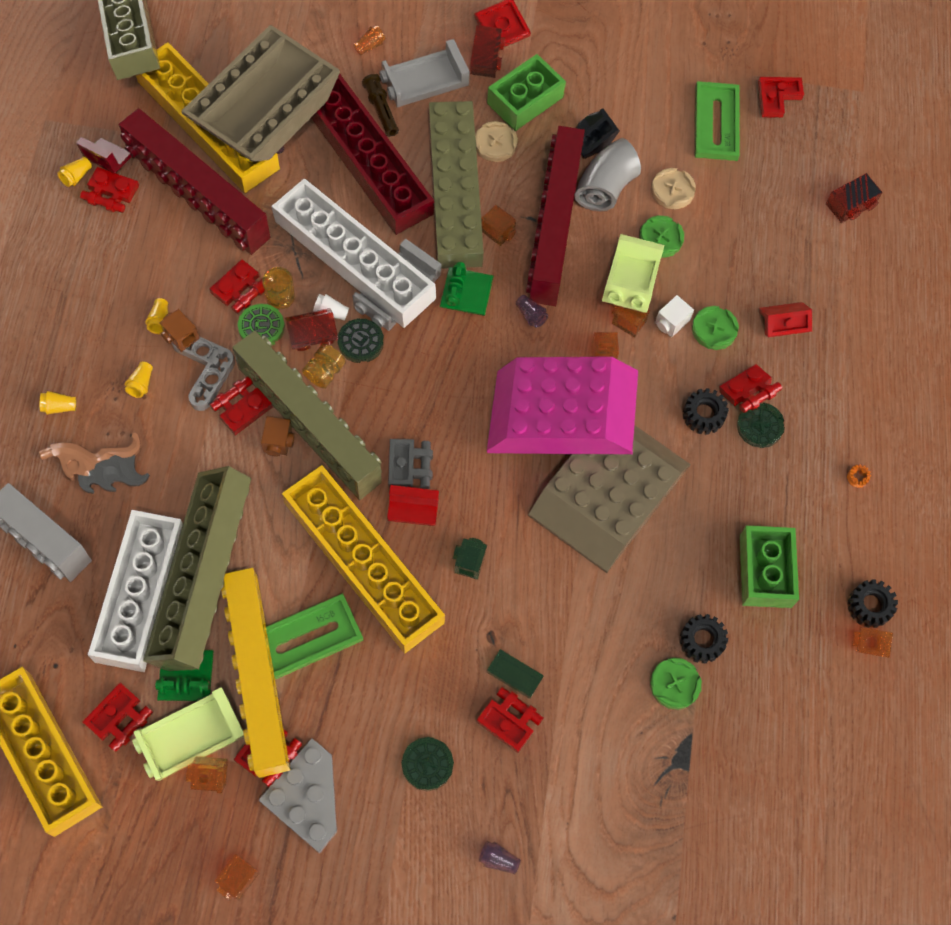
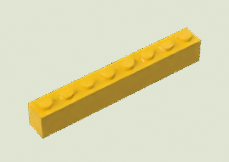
(256, 674)

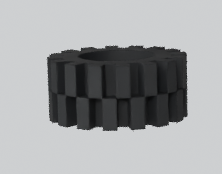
(699, 422)
(879, 591)
(714, 628)

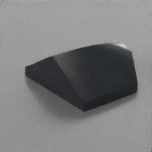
(598, 133)

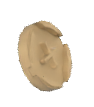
(496, 141)
(673, 188)

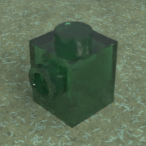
(469, 557)

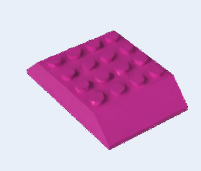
(564, 406)

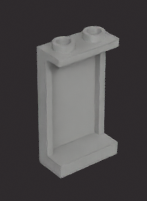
(426, 76)
(416, 257)

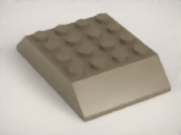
(264, 95)
(607, 498)

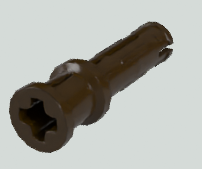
(378, 96)

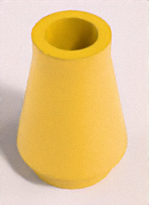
(74, 171)
(156, 315)
(138, 382)
(56, 403)

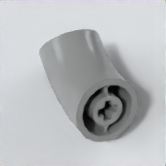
(608, 176)

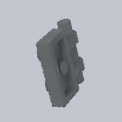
(402, 462)

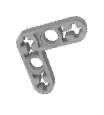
(212, 364)

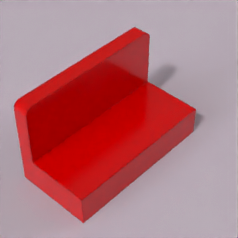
(787, 319)
(413, 505)

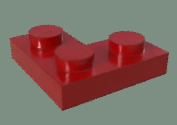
(776, 90)

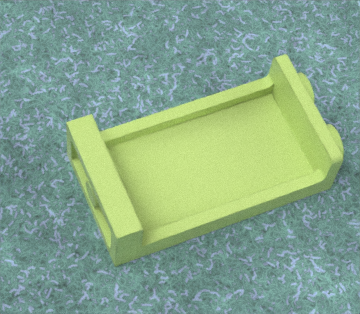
(633, 273)
(187, 734)

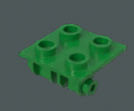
(466, 290)
(186, 684)

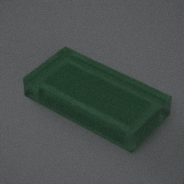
(515, 674)

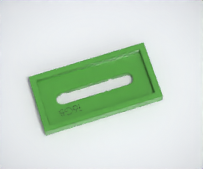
(730, 121)
(329, 611)

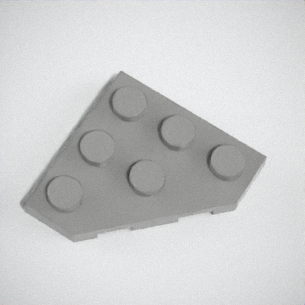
(306, 796)

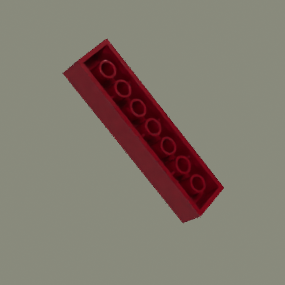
(373, 159)
(195, 181)
(555, 216)

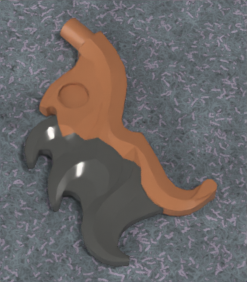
(101, 468)

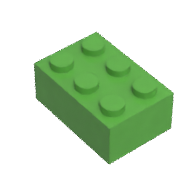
(526, 92)
(769, 567)

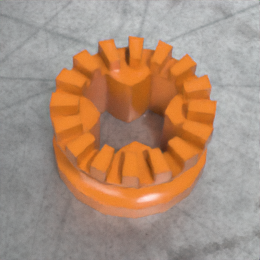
(863, 471)

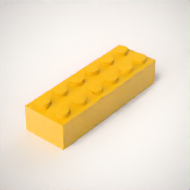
(42, 756)

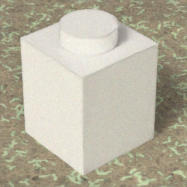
(674, 316)

